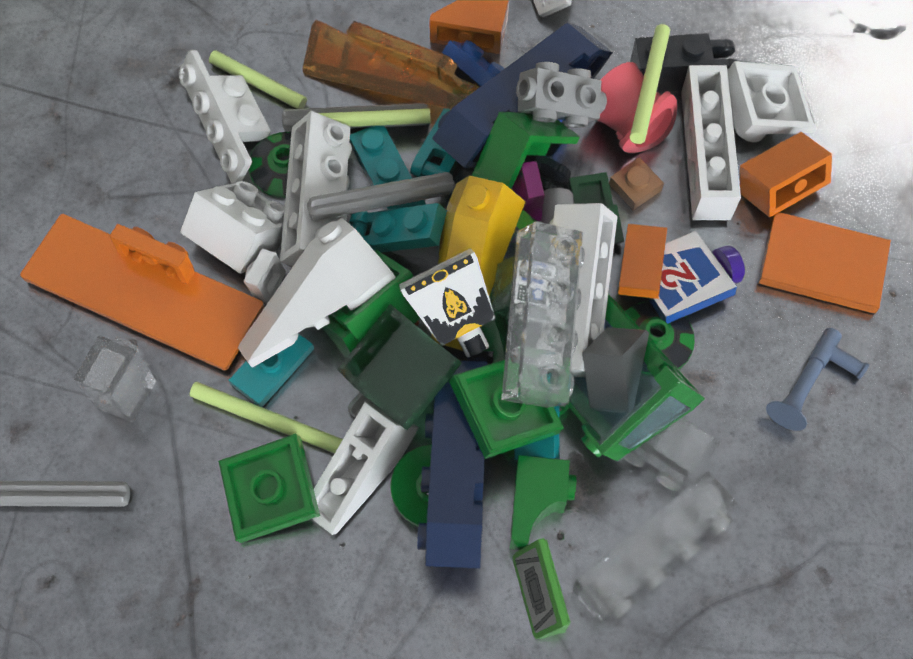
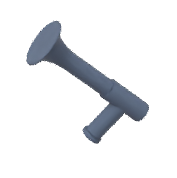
(789, 411)

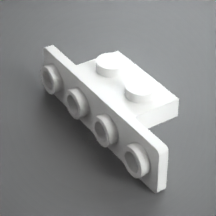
(226, 113)

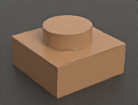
(636, 183)

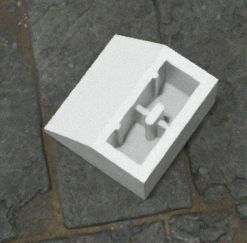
(234, 223)

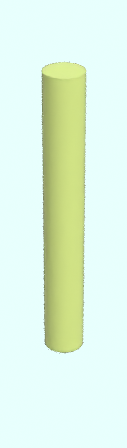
(258, 80)
(381, 117)

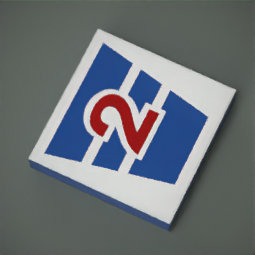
(690, 279)

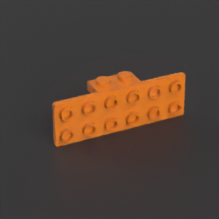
(143, 288)

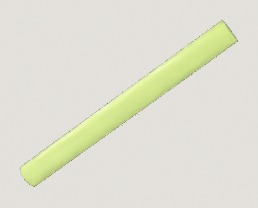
(649, 84)
(265, 417)

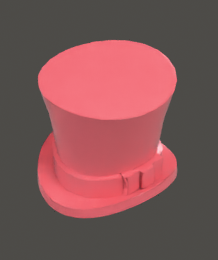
(622, 91)

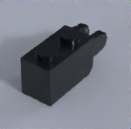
(680, 53)

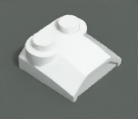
(767, 100)

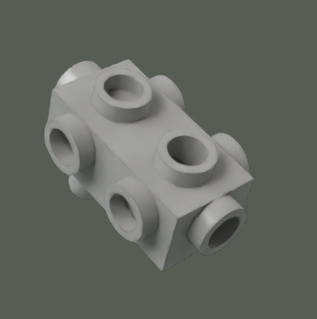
(560, 95)

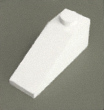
(359, 465)

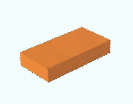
(642, 261)

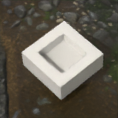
(264, 275)

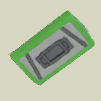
(541, 590)

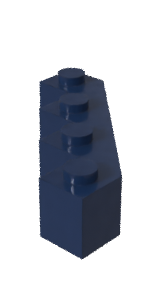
(469, 123)
(453, 481)

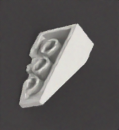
(330, 273)

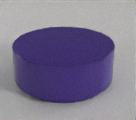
(731, 262)

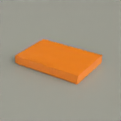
(825, 262)

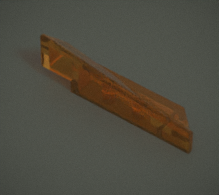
(383, 65)

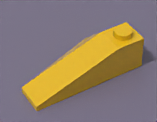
(480, 218)

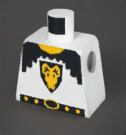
(453, 301)

